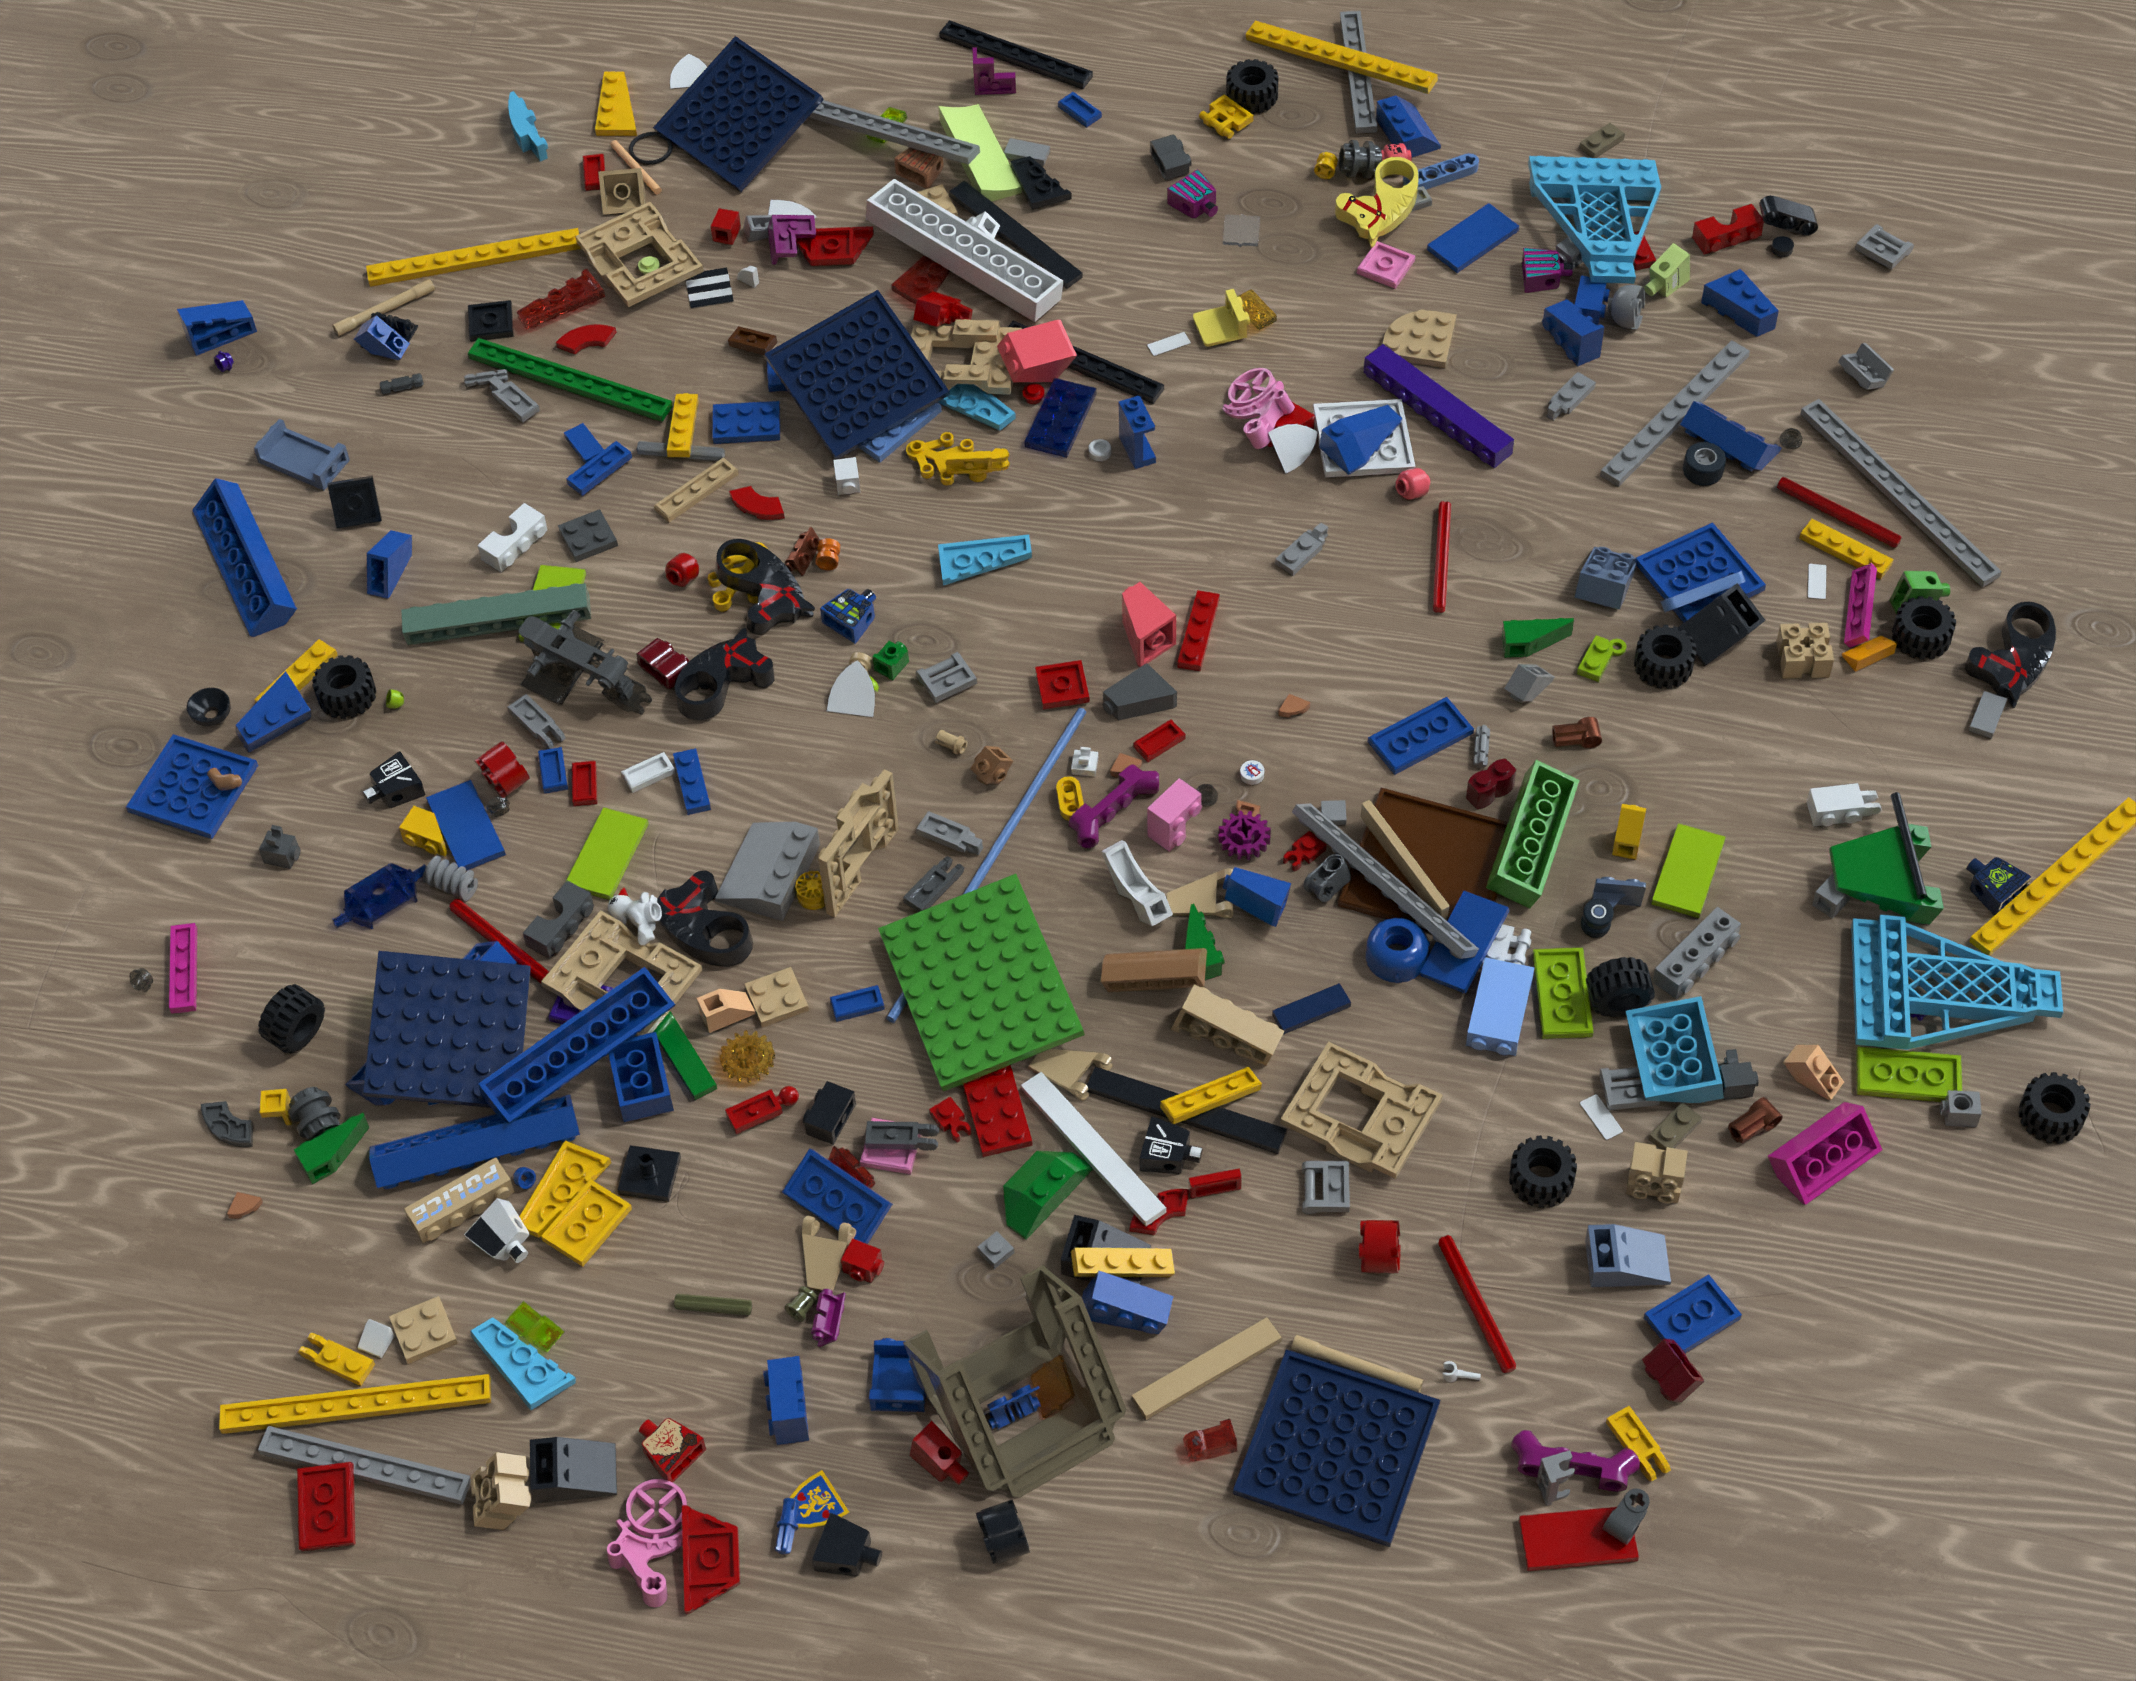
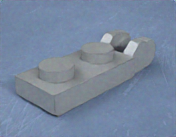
(535, 720)

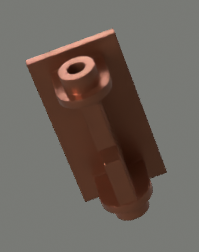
(804, 551)

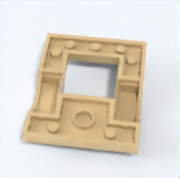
(628, 233)
(986, 367)
(870, 822)
(601, 950)
(1389, 1131)

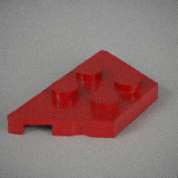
(835, 245)
(709, 1558)

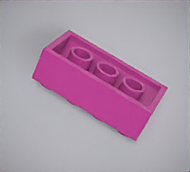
(1825, 1152)

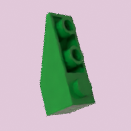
(1528, 637)
(1201, 938)
(328, 1151)

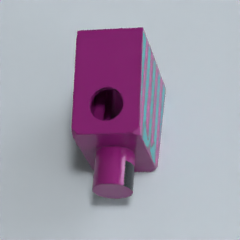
(1193, 195)
(1543, 269)

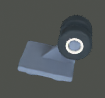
(1605, 896)

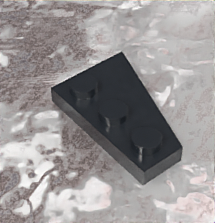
(1037, 185)

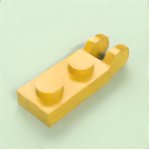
(977, 461)
(338, 1359)
(1635, 1436)

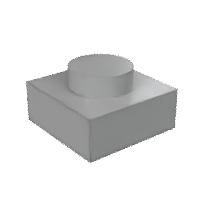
(995, 1250)

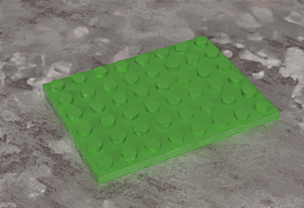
(980, 982)

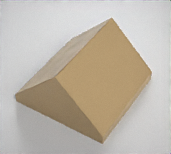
(621, 190)

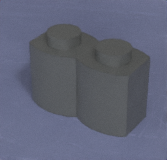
(1170, 156)

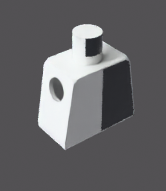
(500, 1232)

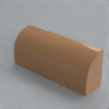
(1154, 970)

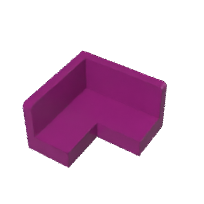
(987, 81)
(784, 231)

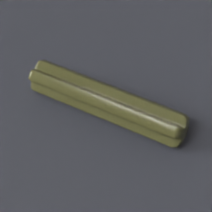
(713, 1304)

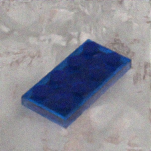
(1060, 417)

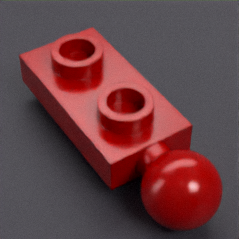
(760, 1108)

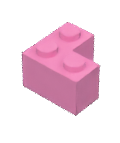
(1170, 813)

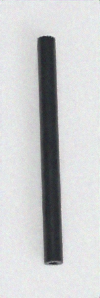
(1908, 846)

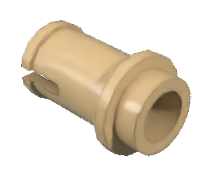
(955, 743)

